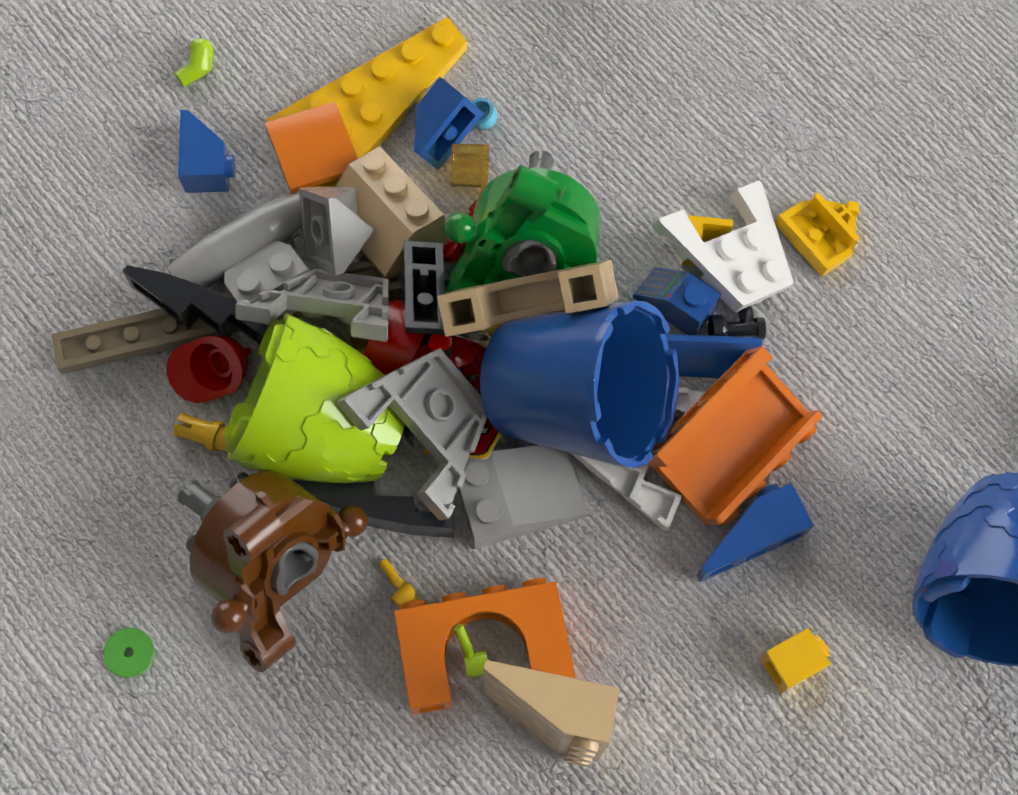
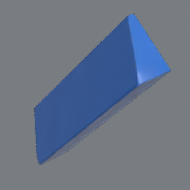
(708, 354)

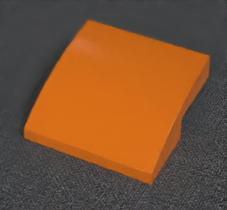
(311, 146)

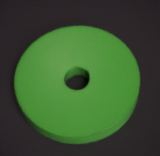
(142, 652)

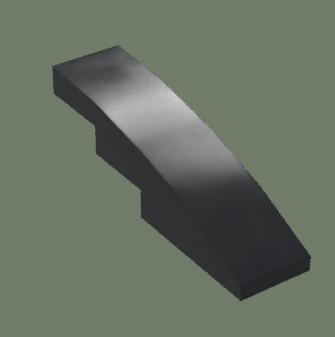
(189, 301)
(383, 512)

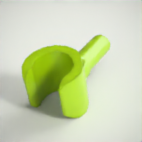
(473, 660)

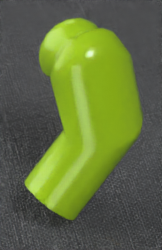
(200, 62)

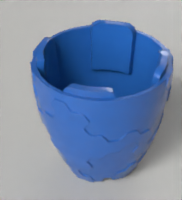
(971, 576)

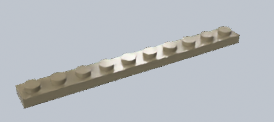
(151, 332)

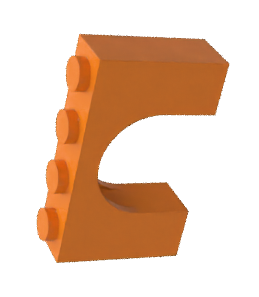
(427, 630)

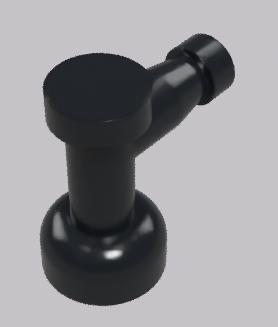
(745, 327)

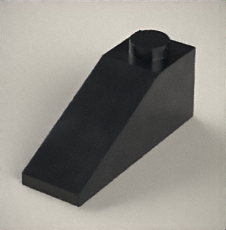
(420, 285)

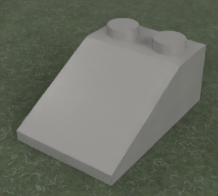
(519, 493)

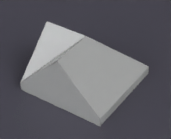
(332, 227)

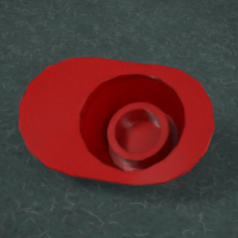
(207, 368)

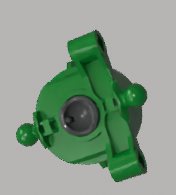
(525, 226)

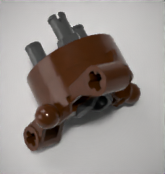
(259, 552)

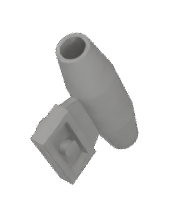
(248, 252)

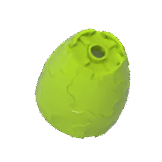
(293, 413)

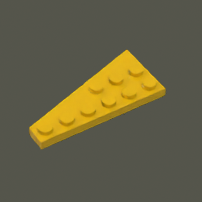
(386, 87)

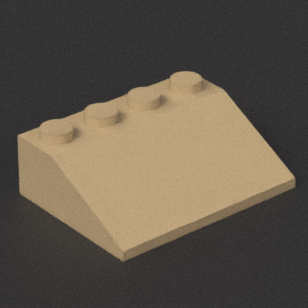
(561, 711)

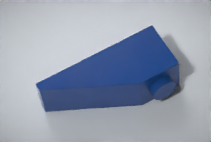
(767, 524)

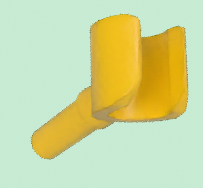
(405, 591)

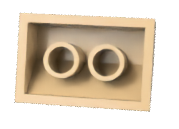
(392, 208)

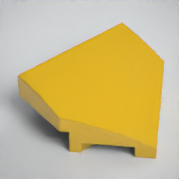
(821, 231)

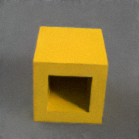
(796, 660)

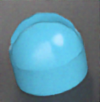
(490, 114)

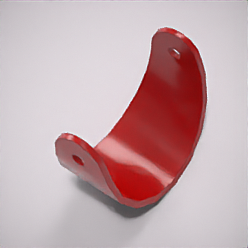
(398, 348)

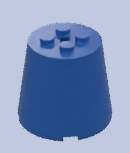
(584, 381)

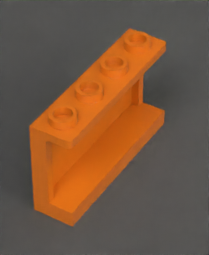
(733, 439)

